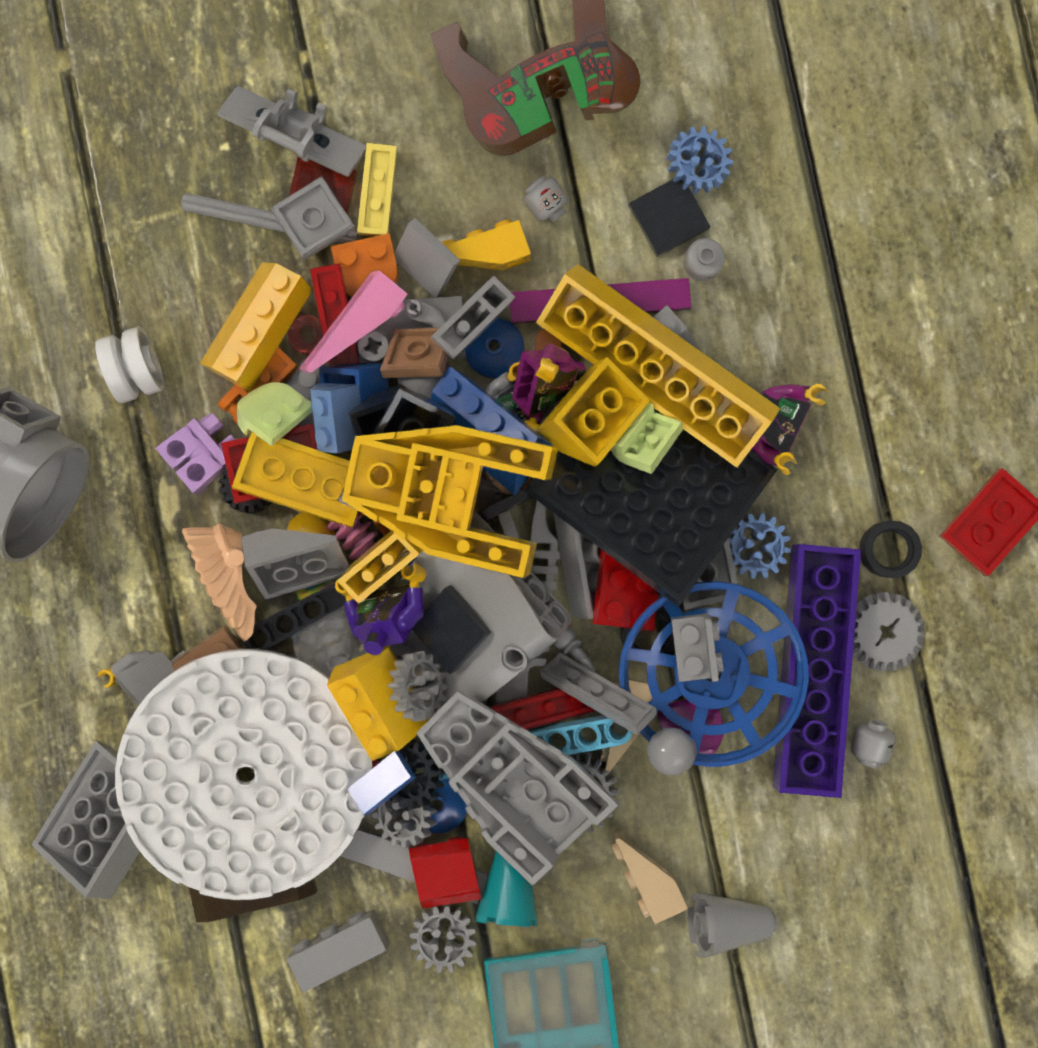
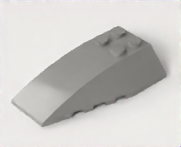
(514, 784)

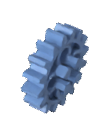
(709, 174)
(774, 549)

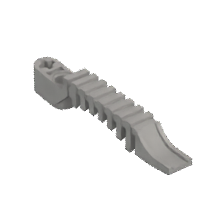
(539, 534)

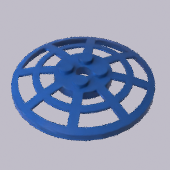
(732, 680)

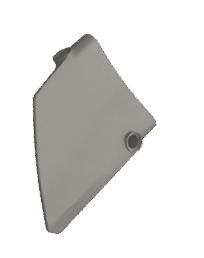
(515, 610)

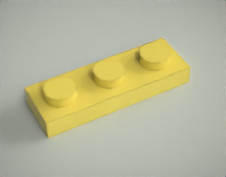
(377, 189)

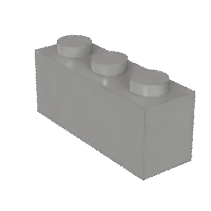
(337, 949)

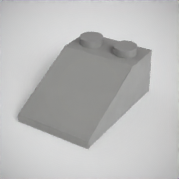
(292, 560)

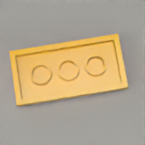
(295, 478)

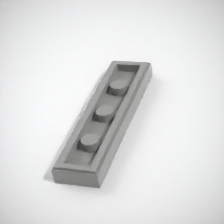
(598, 693)

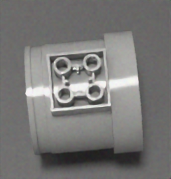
(38, 476)

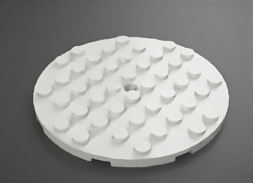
(183, 785)

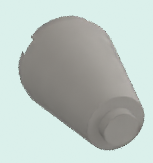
(727, 924)

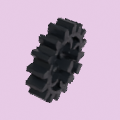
(427, 782)

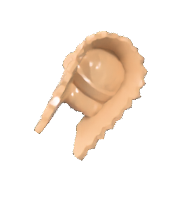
(220, 562)

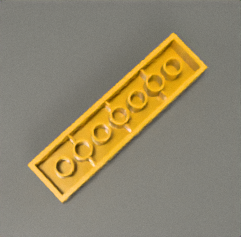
(660, 364)

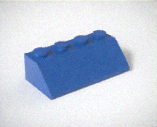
(483, 412)

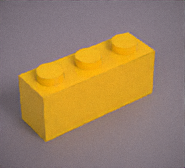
(377, 565)

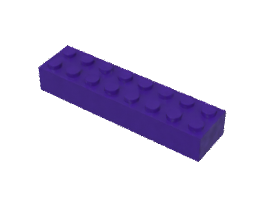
(824, 613)

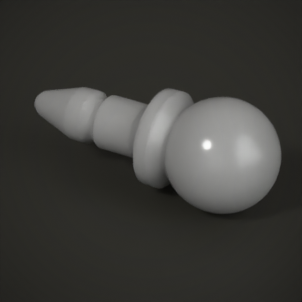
(572, 646)

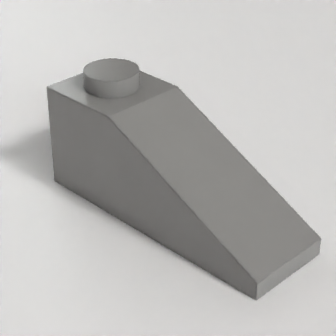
(473, 317)

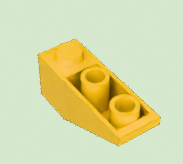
(492, 249)

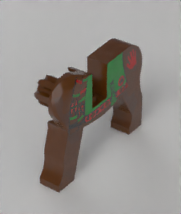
(511, 110)

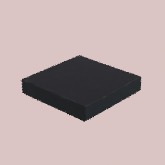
(668, 216)
(451, 629)

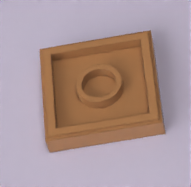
(413, 354)

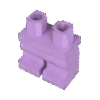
(196, 453)

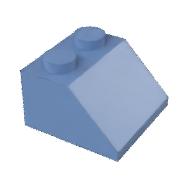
(331, 417)

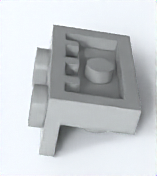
(695, 647)

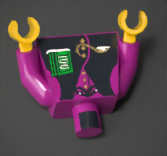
(544, 381)
(781, 433)

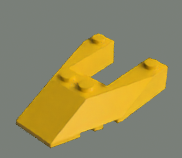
(428, 486)

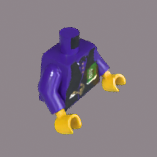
(386, 614)

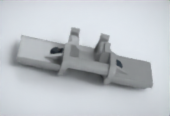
(293, 128)

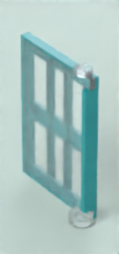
(552, 998)

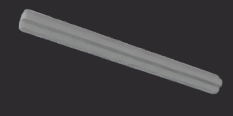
(241, 214)

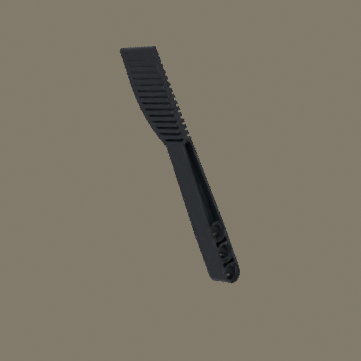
(331, 599)

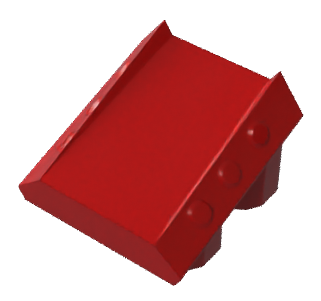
(445, 872)

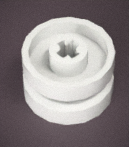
(129, 364)

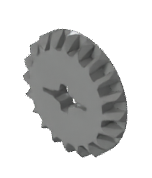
(907, 631)

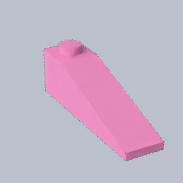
(369, 307)

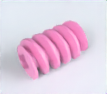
(356, 537)

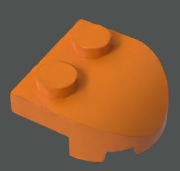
(363, 257)

